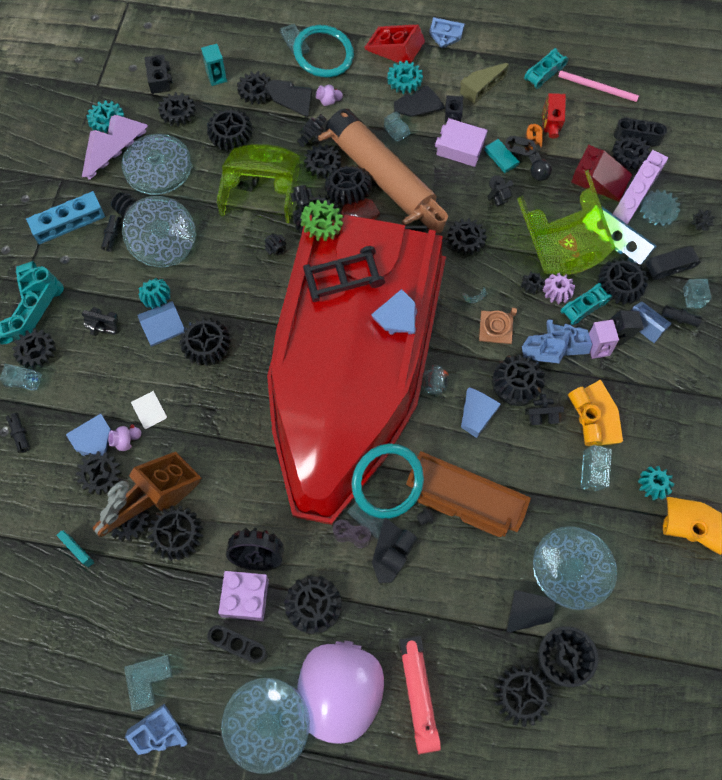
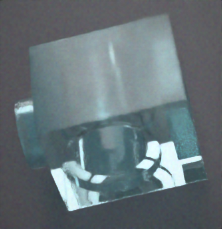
(699, 287)

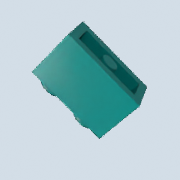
(214, 64)

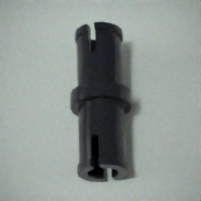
(110, 233)
(681, 316)
(18, 433)

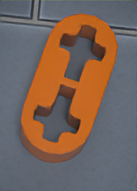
(529, 134)

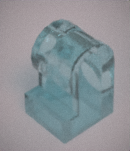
(396, 127)

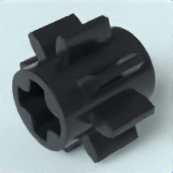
(301, 194)
(700, 224)
(275, 244)
(532, 283)

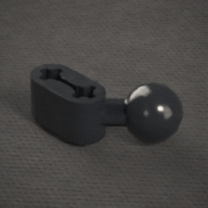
(540, 168)

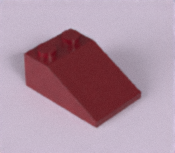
(607, 174)

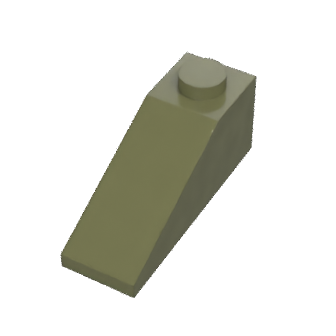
(482, 81)

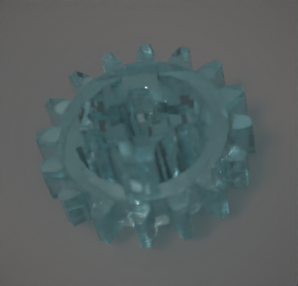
(660, 207)

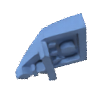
(446, 32)
(397, 314)
(90, 436)

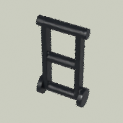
(365, 254)

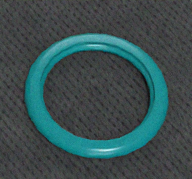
(325, 73)
(364, 462)

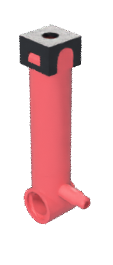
(419, 695)

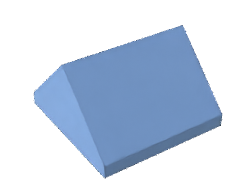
(653, 322)
(161, 323)

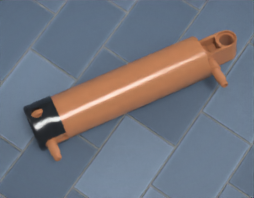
(385, 169)

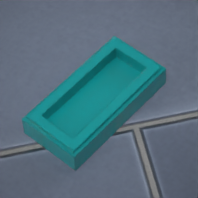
(501, 156)
(75, 548)

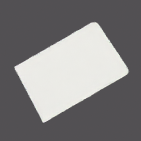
(149, 410)

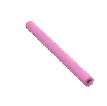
(602, 87)

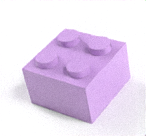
(243, 596)

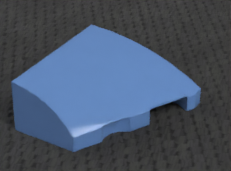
(546, 347)

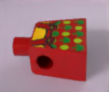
(554, 114)

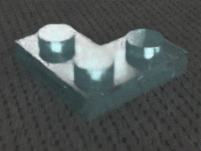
(139, 680)

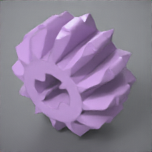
(558, 288)

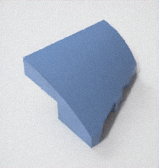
(579, 339)
(477, 411)
(155, 732)

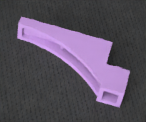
(640, 186)

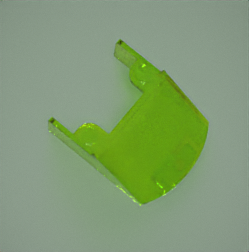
(260, 161)
(571, 241)

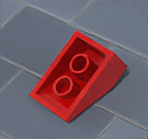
(396, 42)

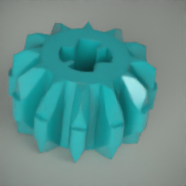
(154, 293)
(663, 484)

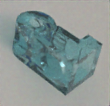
(20, 377)

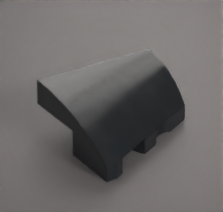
(529, 611)

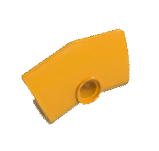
(606, 426)
(687, 514)

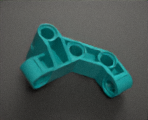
(37, 286)

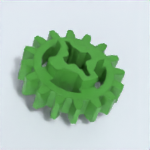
(321, 220)

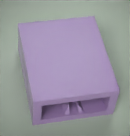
(461, 142)

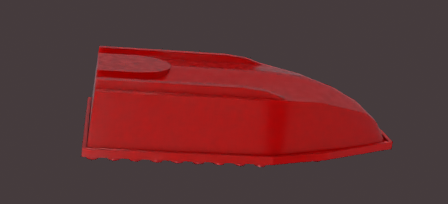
(336, 373)

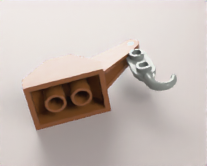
(162, 481)

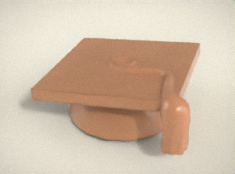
(496, 326)

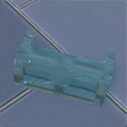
(596, 467)

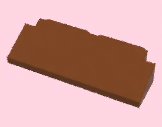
(470, 497)

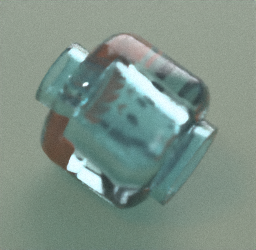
(435, 380)

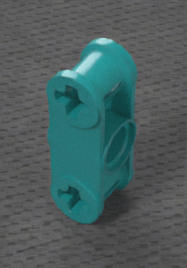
(546, 68)
(577, 309)

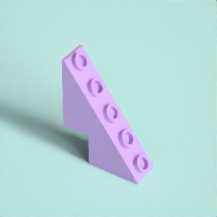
(105, 146)

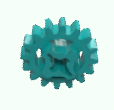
(405, 77)
(100, 116)

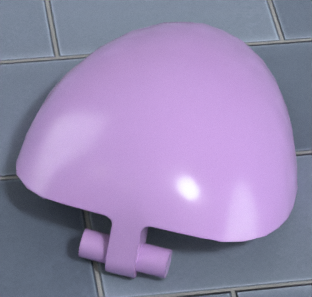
(341, 691)

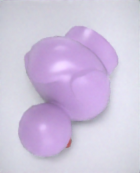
(328, 95)
(122, 436)

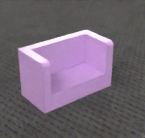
(603, 338)

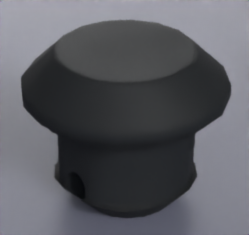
(425, 516)

